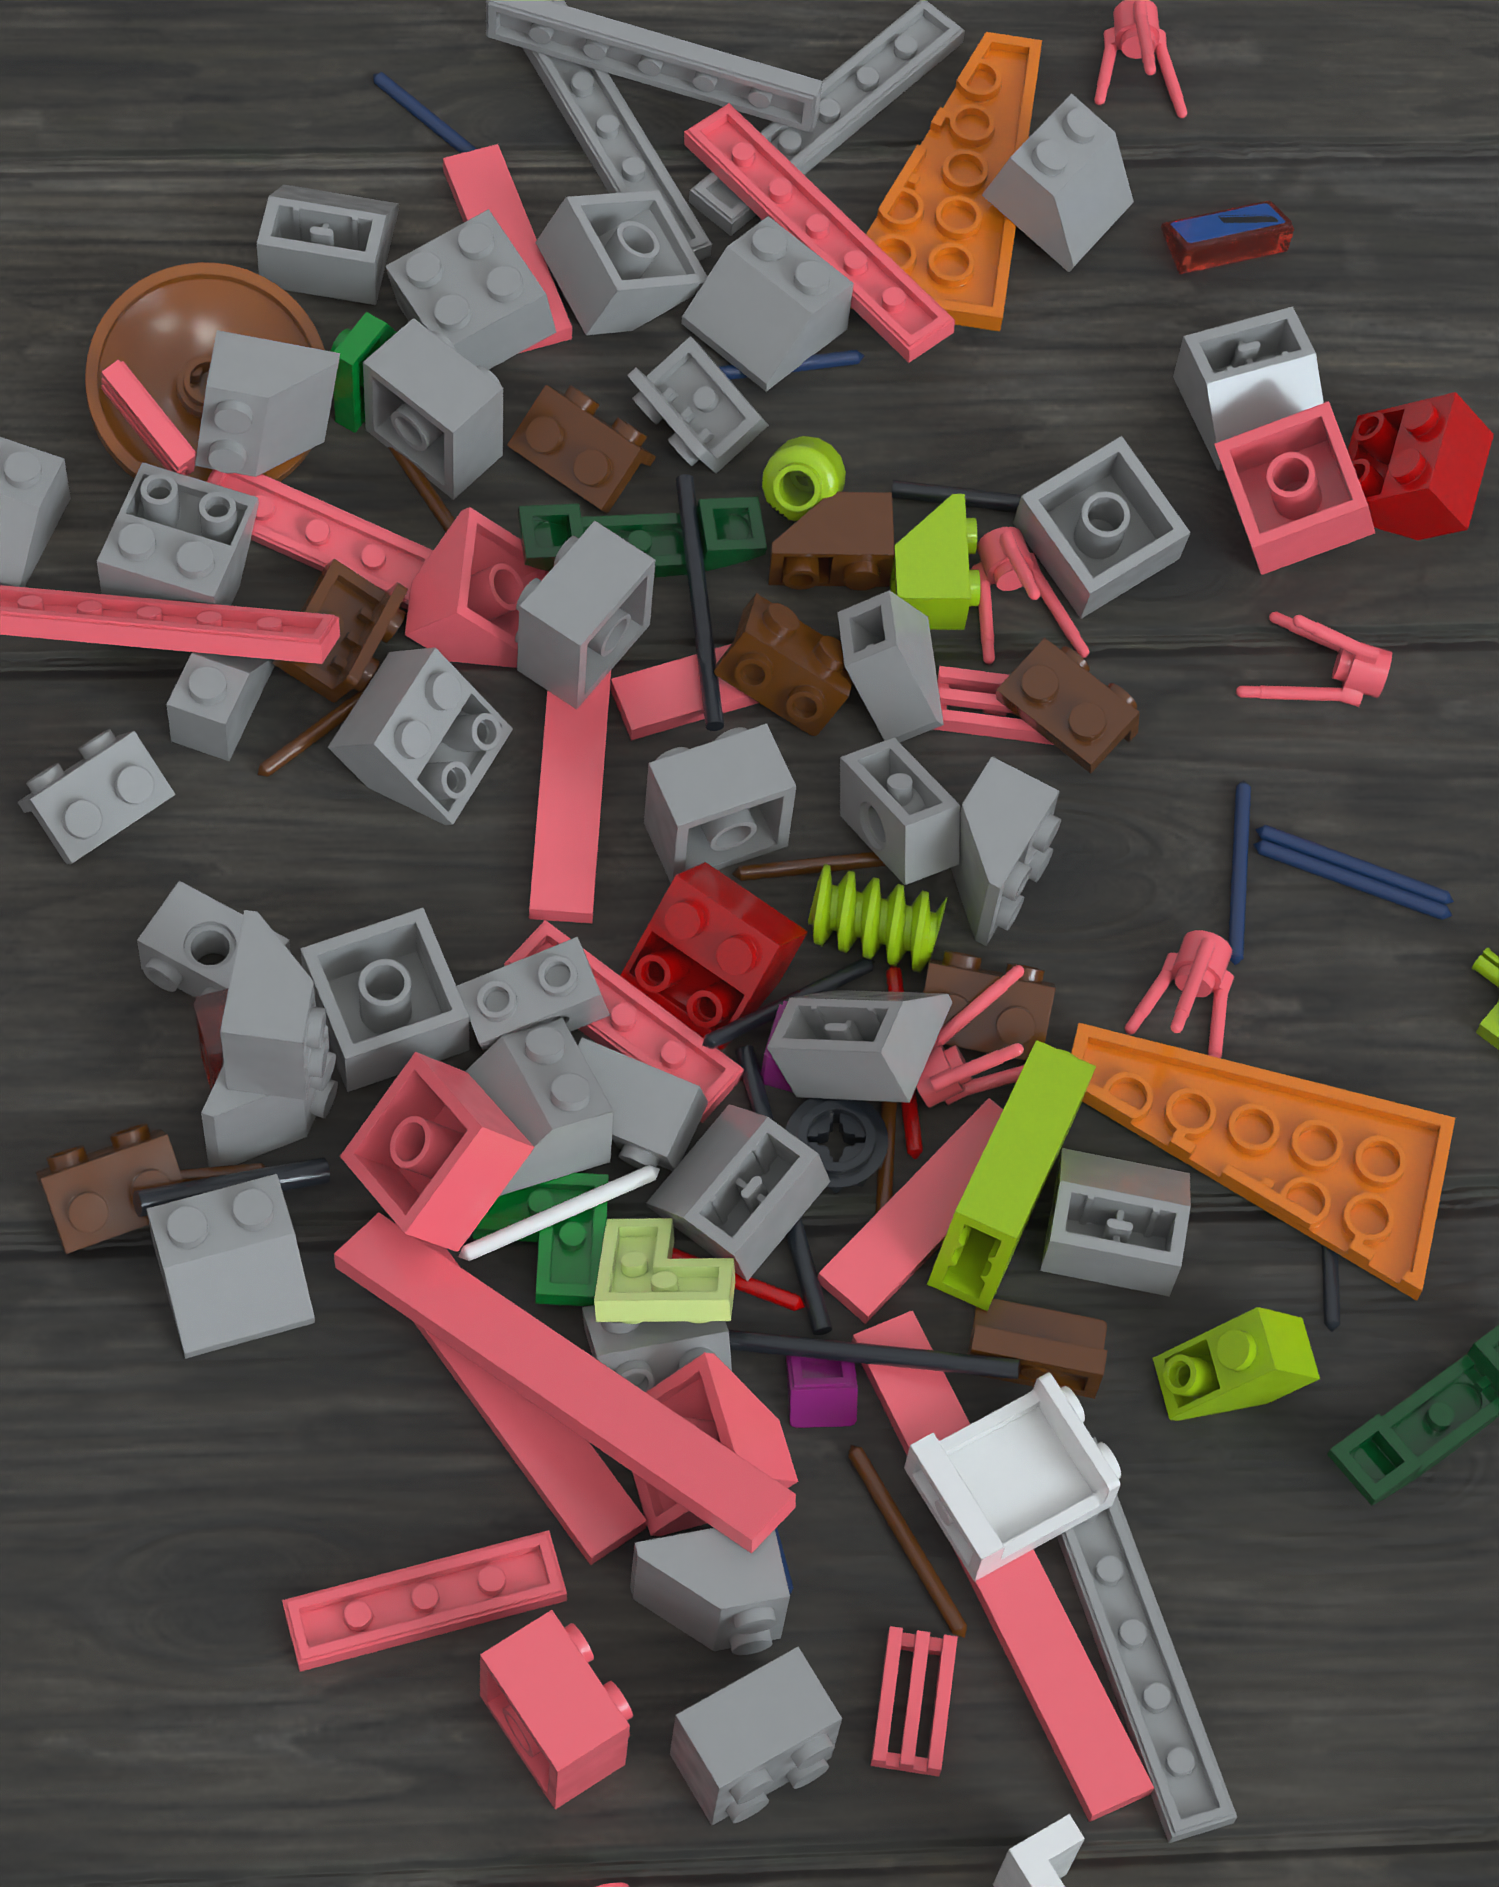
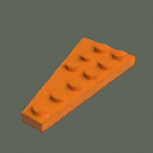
(935, 211)
(1311, 1154)

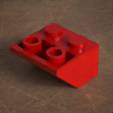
(1421, 465)
(712, 951)

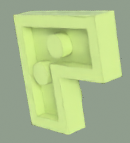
(646, 1285)

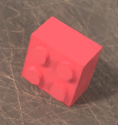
(1295, 488)
(436, 1152)
(555, 1707)

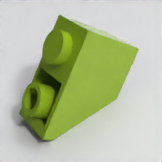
(934, 566)
(1237, 1365)

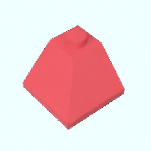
(470, 592)
(729, 1412)

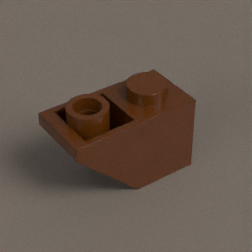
(837, 544)

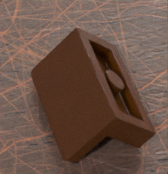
(1044, 1342)

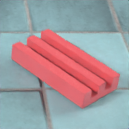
(147, 419)
(978, 691)
(921, 1645)

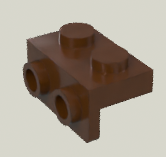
(579, 447)
(364, 620)
(786, 666)
(1069, 704)
(1015, 1017)
(95, 1190)

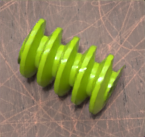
(874, 919)

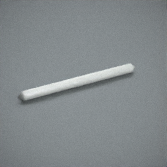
(559, 1213)

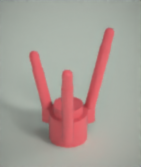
(1138, 37)
(1010, 566)
(1357, 665)
(1197, 972)
(946, 1071)

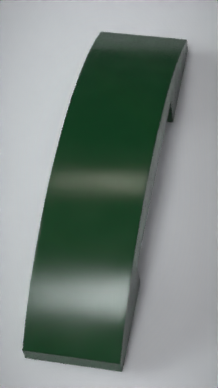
(728, 530)
(1425, 1426)

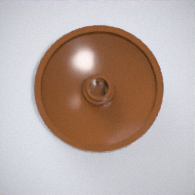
(167, 340)

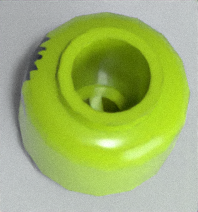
(785, 472)

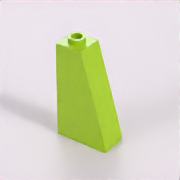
(1010, 1175)

